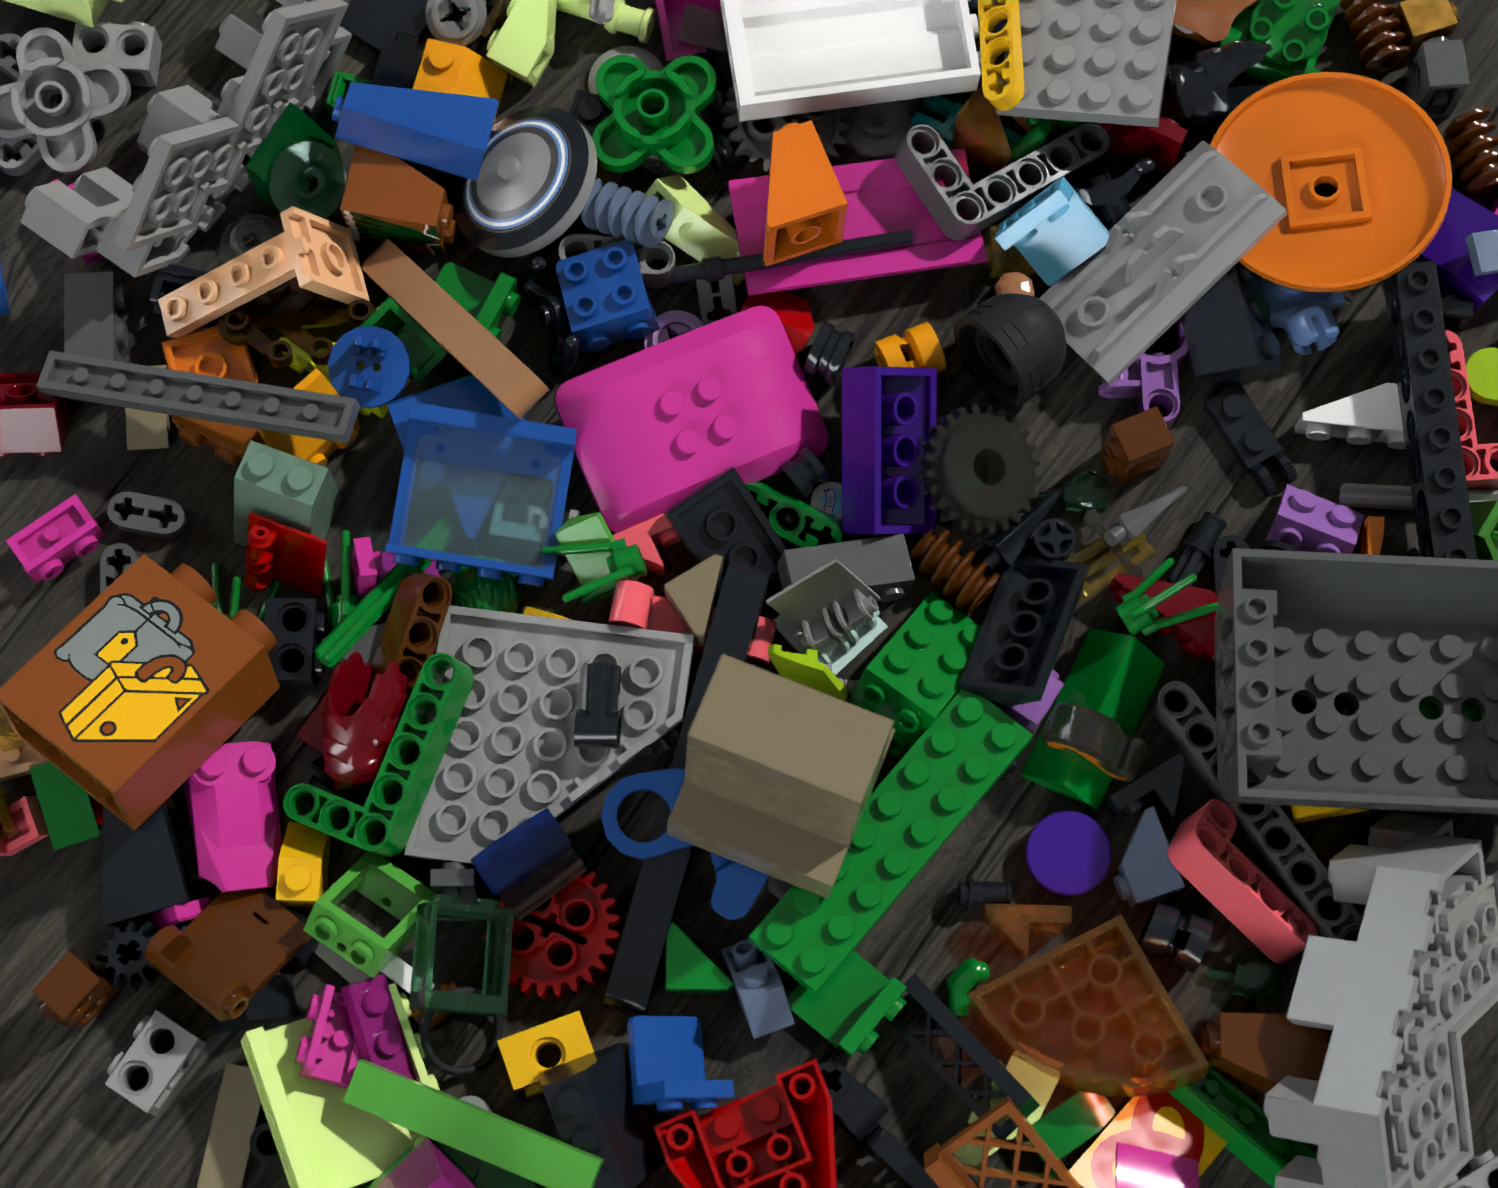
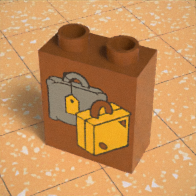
(142, 687)

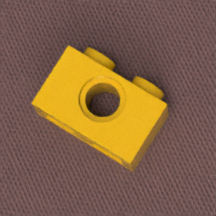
(522, 1050)

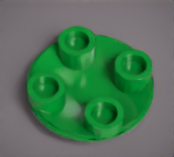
(1291, 27)

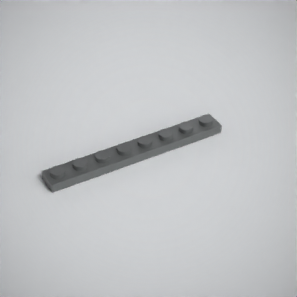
(199, 396)

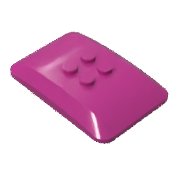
(688, 412)

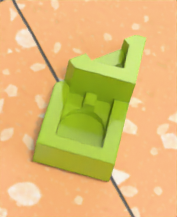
(807, 671)

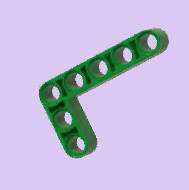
(396, 767)

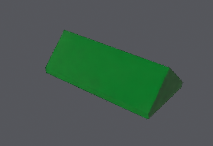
(1114, 678)

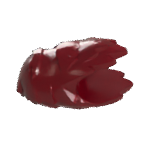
(360, 720)

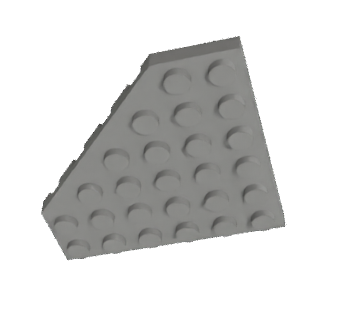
(517, 726)

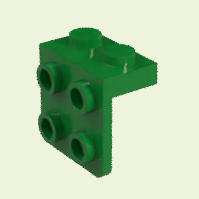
(482, 298)
(850, 1005)

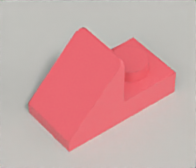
(647, 536)

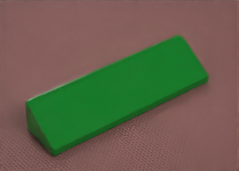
(1240, 1124)

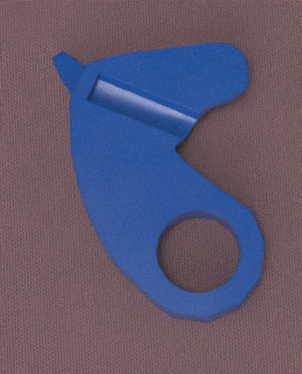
(735, 885)

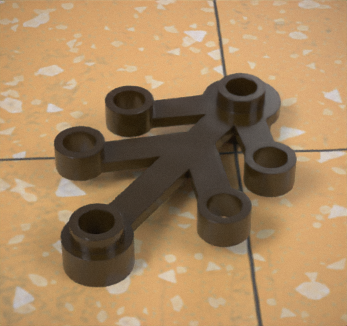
(289, 322)

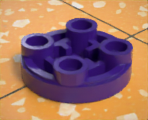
(1068, 854)

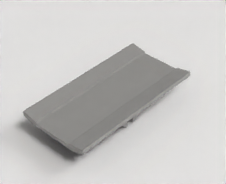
(1161, 259)

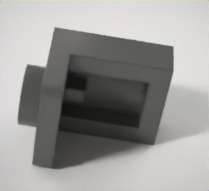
(455, 880)

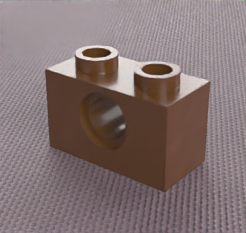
(1136, 446)

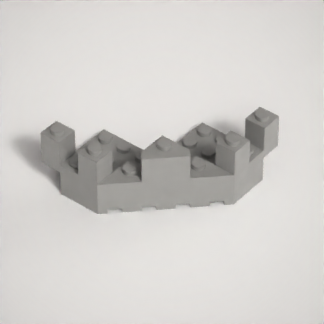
(195, 145)
(1397, 1004)

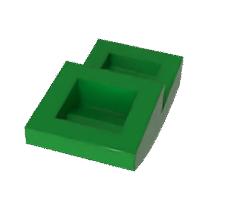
(1074, 1122)

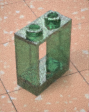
(497, 957)

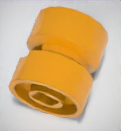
(919, 344)

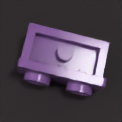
(1314, 523)

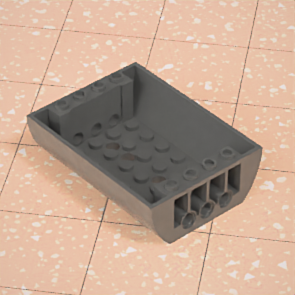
(1365, 632)

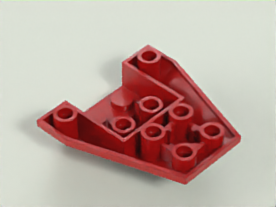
(760, 1140)

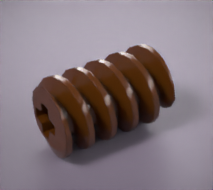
(1374, 34)
(1475, 152)
(953, 569)

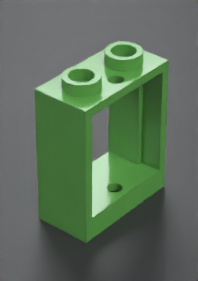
(386, 887)

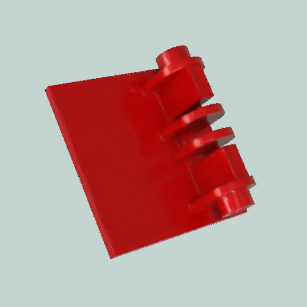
(283, 555)

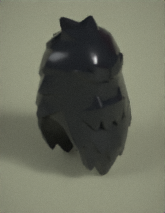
(1203, 86)

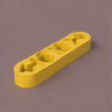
(994, 44)

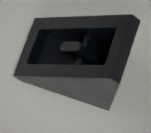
(270, 1004)

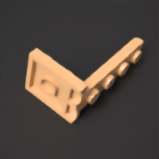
(309, 248)

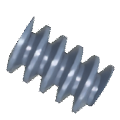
(627, 214)

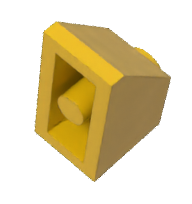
(302, 866)

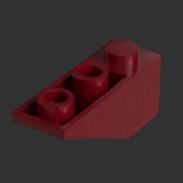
(1195, 634)

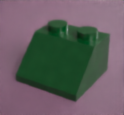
(290, 128)

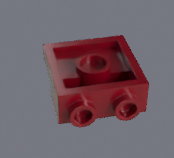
(1137, 141)

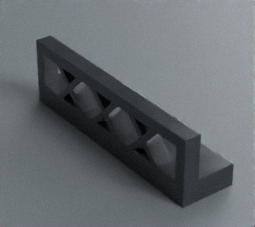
(967, 1042)

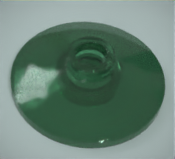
(295, 169)

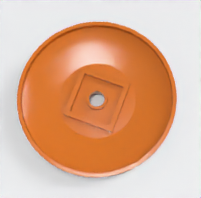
(1369, 146)

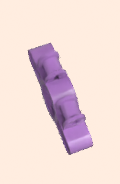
(1152, 379)

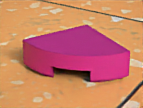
(179, 913)

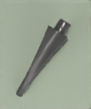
(1134, 522)

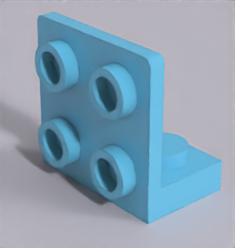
(1054, 231)

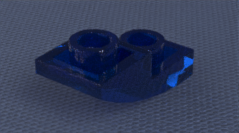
(520, 851)

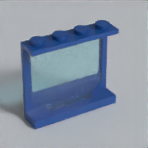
(481, 493)

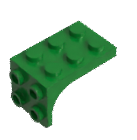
(918, 671)

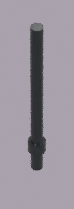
(715, 268)

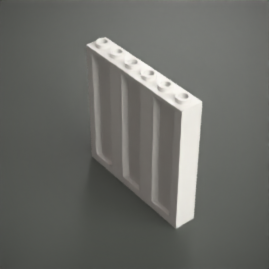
(846, 53)

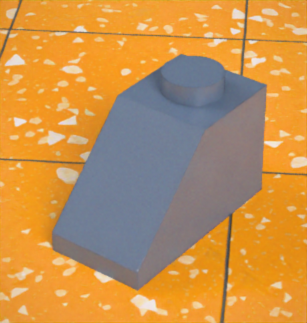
(1145, 866)

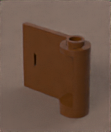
(228, 950)

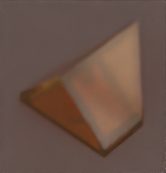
(981, 132)

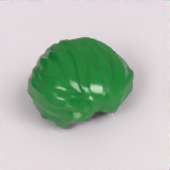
(484, 593)

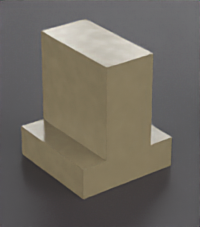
(778, 775)

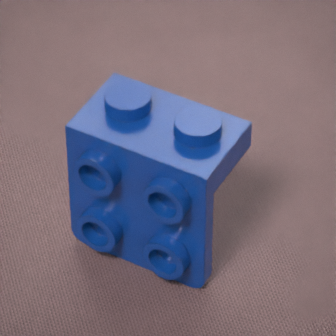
(606, 296)
(670, 1064)

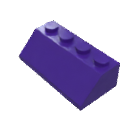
(882, 432)

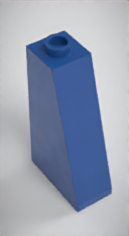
(418, 125)

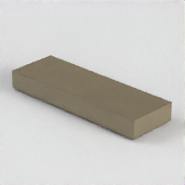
(233, 1122)

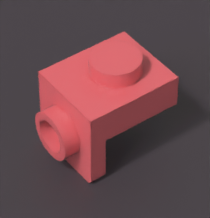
(29, 823)

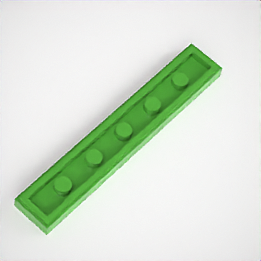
(470, 1128)

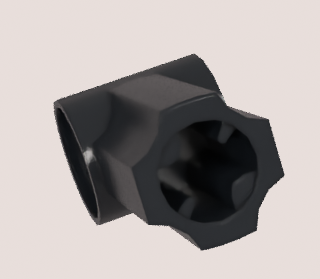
(598, 718)

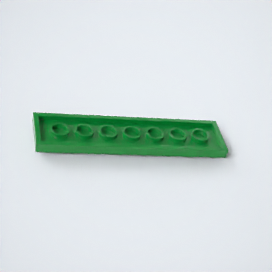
(895, 839)

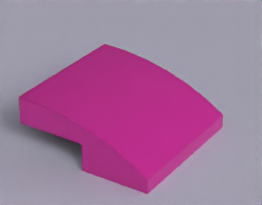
(1153, 1169)

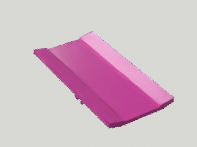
(878, 203)

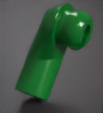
(1033, 139)
(961, 982)

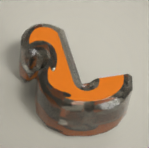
(1096, 740)

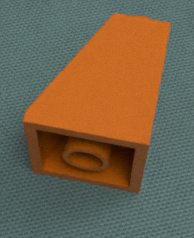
(803, 196)

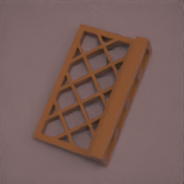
(951, 1173)

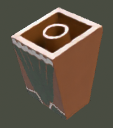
(396, 203)

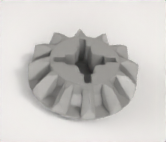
(451, 30)

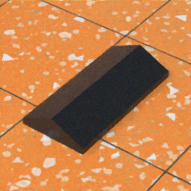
(1024, 630)

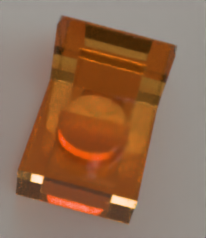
(1013, 922)

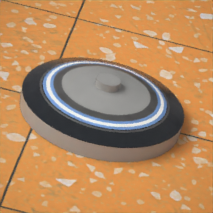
(529, 183)

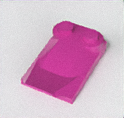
(236, 817)

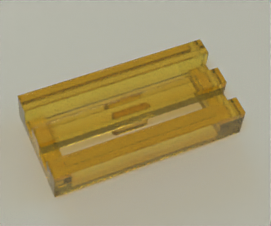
(1089, 589)

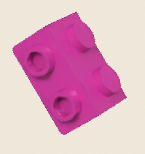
(56, 539)
(331, 1048)

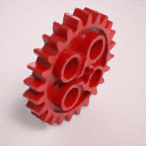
(537, 962)

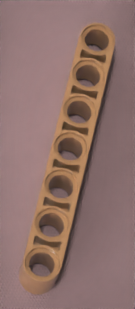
(454, 328)

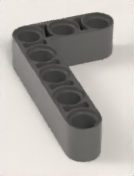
(1005, 184)

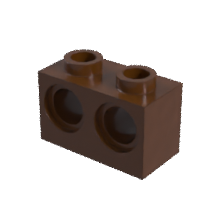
(73, 992)

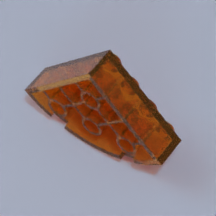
(1092, 1018)

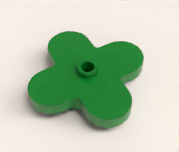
(655, 114)

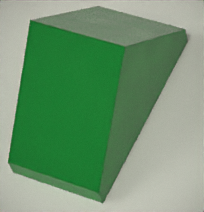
(690, 969)

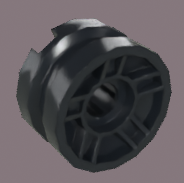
(829, 353)

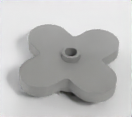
(87, 94)

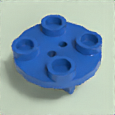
(372, 347)

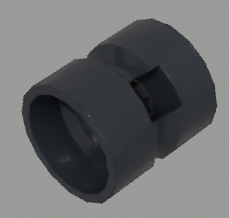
(1161, 930)

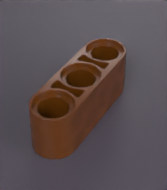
(410, 610)

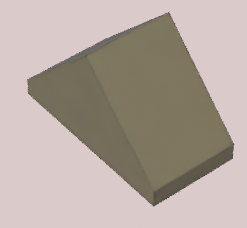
(694, 596)

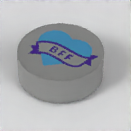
(828, 499)

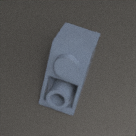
(757, 988)

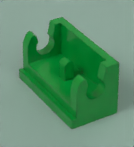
(64, 806)

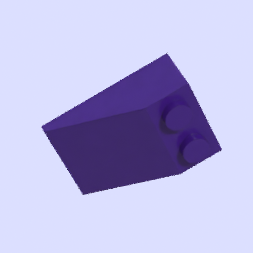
(1452, 254)

